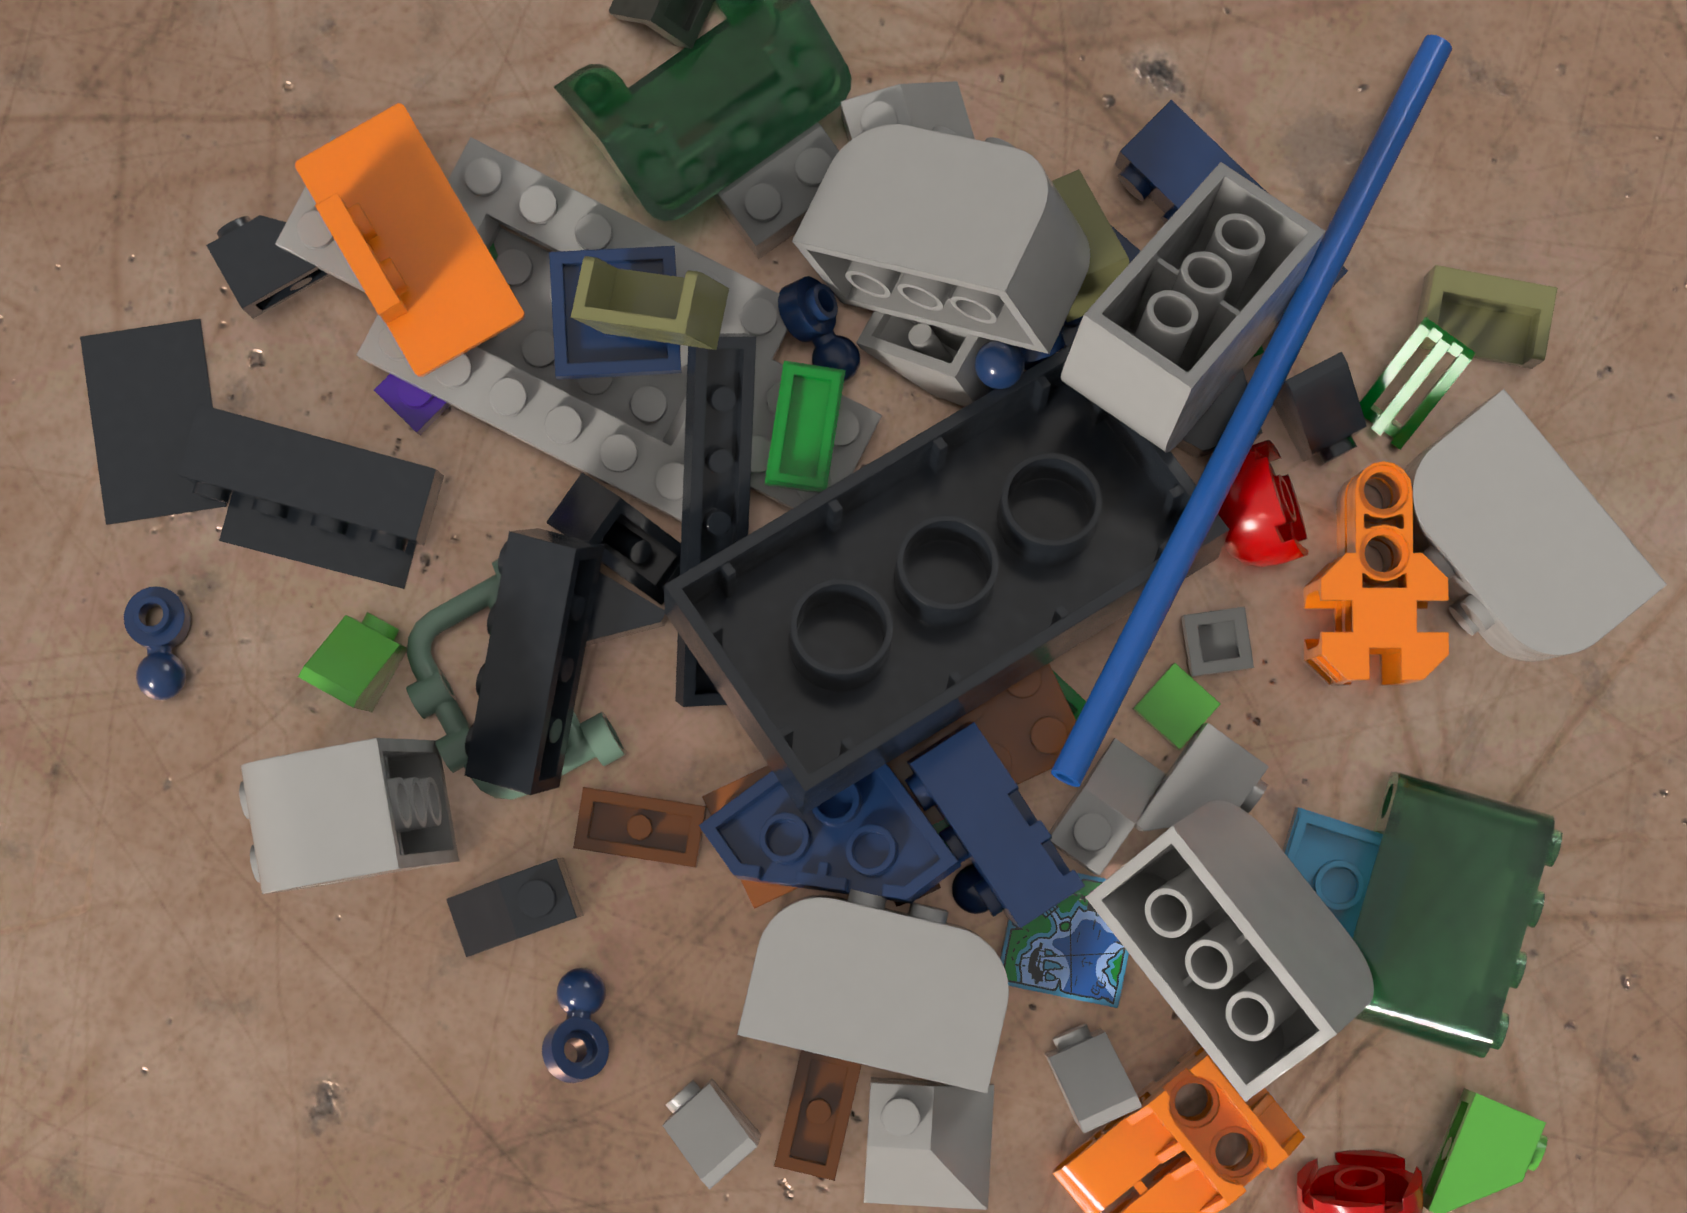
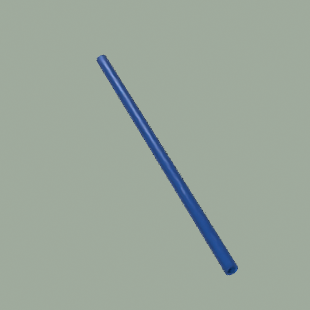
(1249, 415)

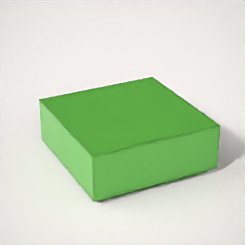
(1176, 706)

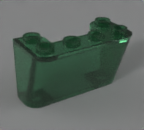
(1451, 911)

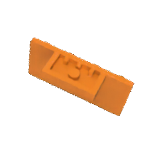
(409, 240)

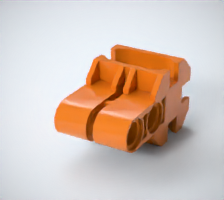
(1375, 608)
(1156, 1133)

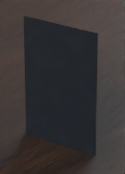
(142, 411)
(306, 544)

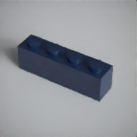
(1172, 160)

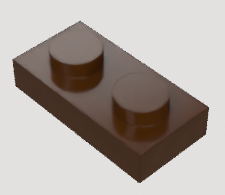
(639, 827)
(817, 1115)

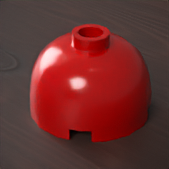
(1263, 512)
(1360, 1184)

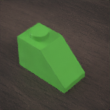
(356, 661)
(1482, 1153)

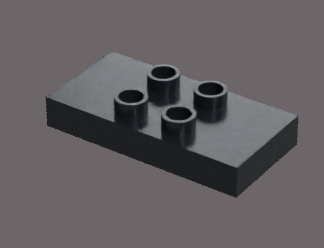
(932, 579)

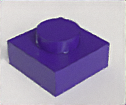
(411, 403)

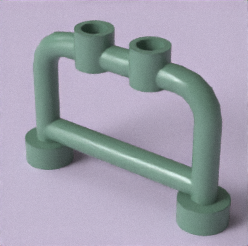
(435, 695)

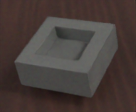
(1217, 641)

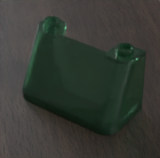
(712, 106)

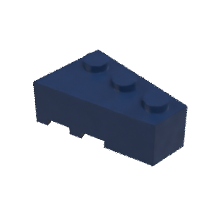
(991, 826)

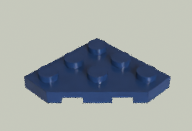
(857, 840)

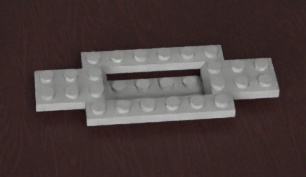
(608, 427)

